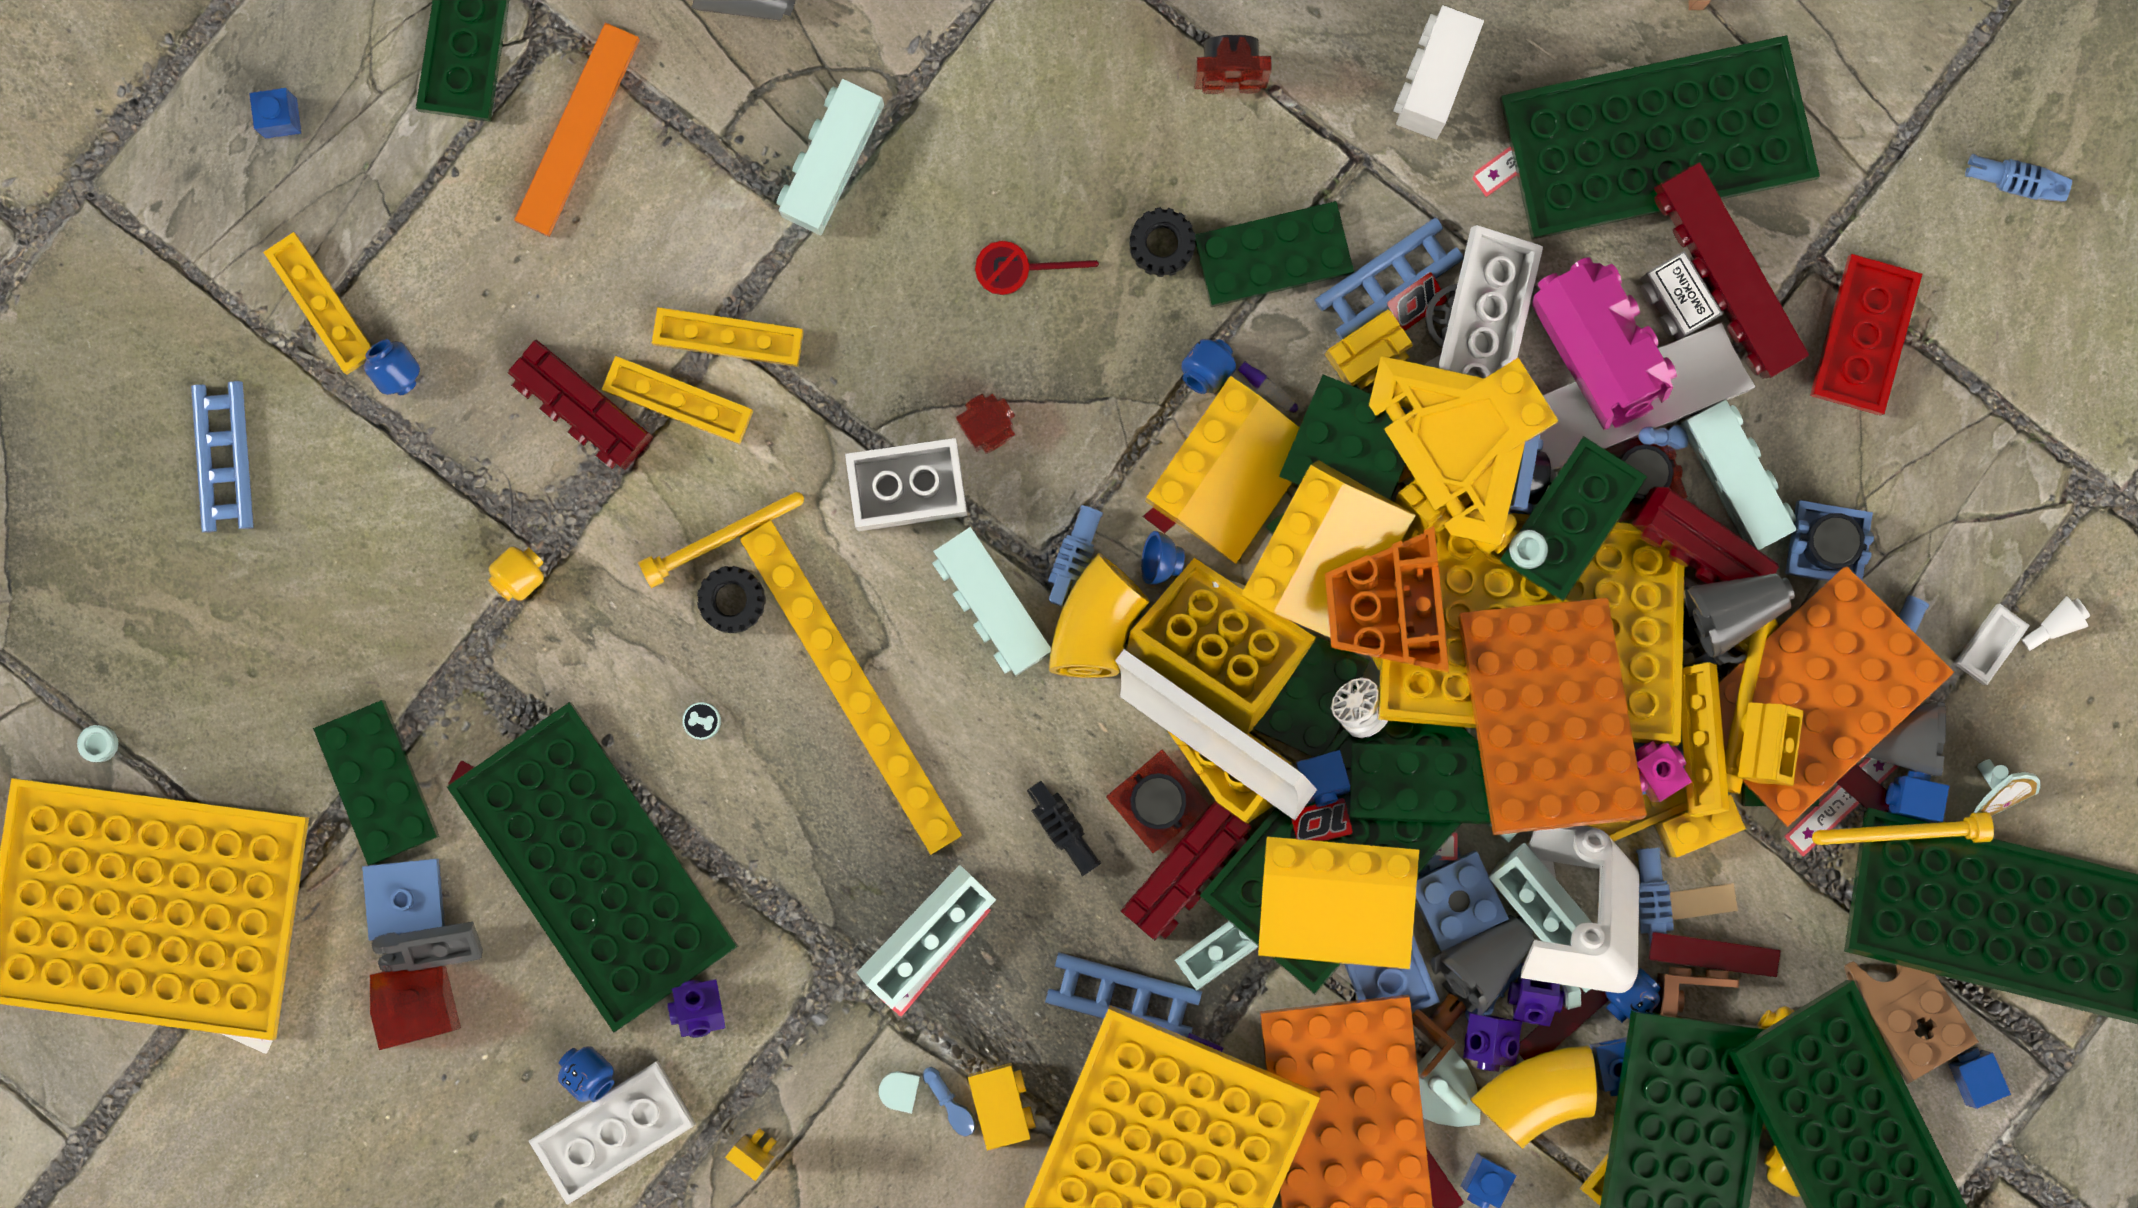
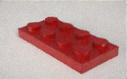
(1866, 334)

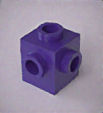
(1535, 1000)
(696, 1008)
(1492, 1041)

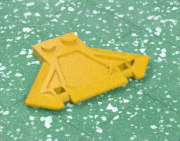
(1463, 436)

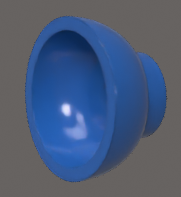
(1161, 558)

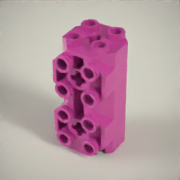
(1601, 344)

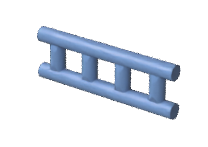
(1393, 256)
(205, 440)
(1109, 977)

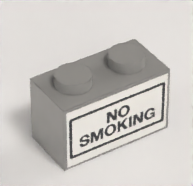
(1679, 296)

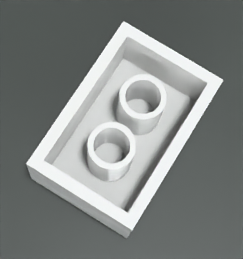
(1437, 71)
(906, 484)

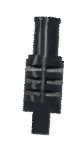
(1062, 827)

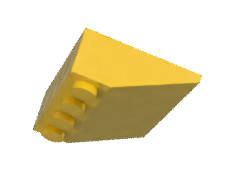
(1228, 471)
(1323, 528)
(1219, 645)
(1338, 902)

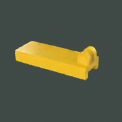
(750, 1156)

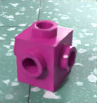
(1671, 773)

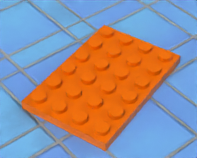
(1850, 673)
(1551, 716)
(1368, 1125)

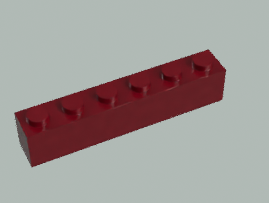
(1730, 272)

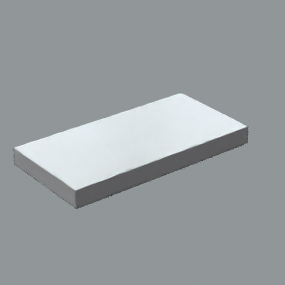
(612, 1132)

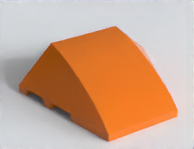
(1391, 604)

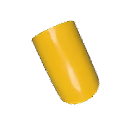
(1096, 622)
(1541, 1093)

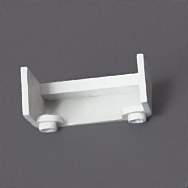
(1601, 953)

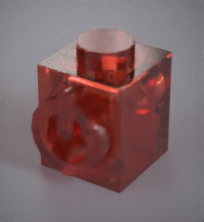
(987, 422)

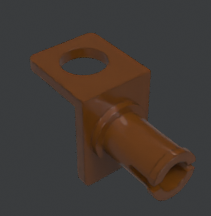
(1436, 1028)

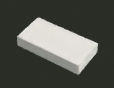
(1991, 644)

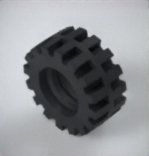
(1162, 219)
(731, 623)

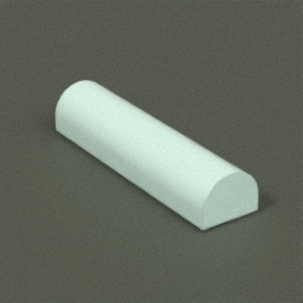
(1214, 955)

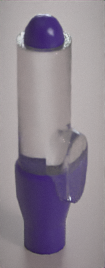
(1265, 387)

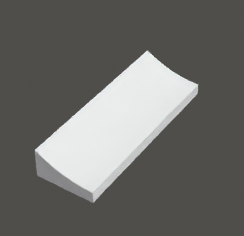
(1490, 303)
(1706, 376)
(1213, 736)

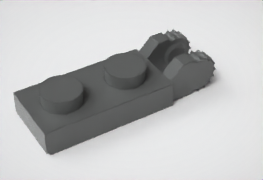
(428, 947)

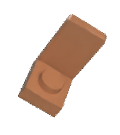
(1673, 999)

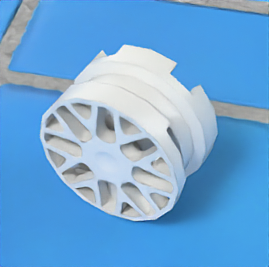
(1359, 708)

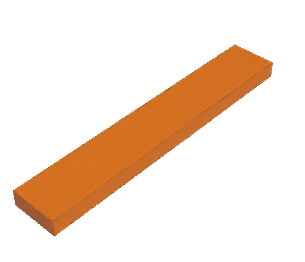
(577, 129)

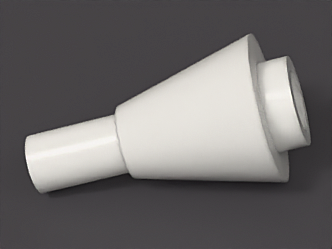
(2064, 619)

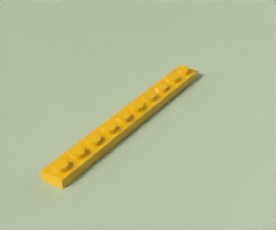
(851, 687)

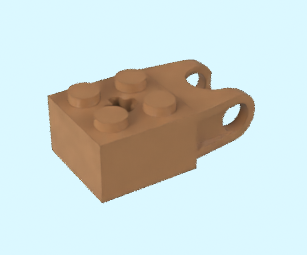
(1902, 1003)

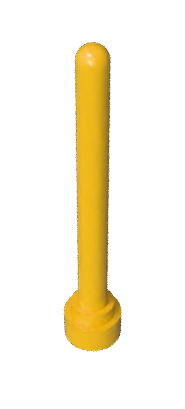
(658, 568)
(1745, 696)
(1976, 827)

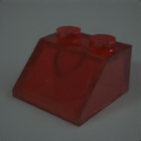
(411, 1005)

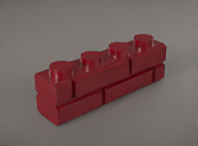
(580, 405)
(1698, 539)
(1185, 870)

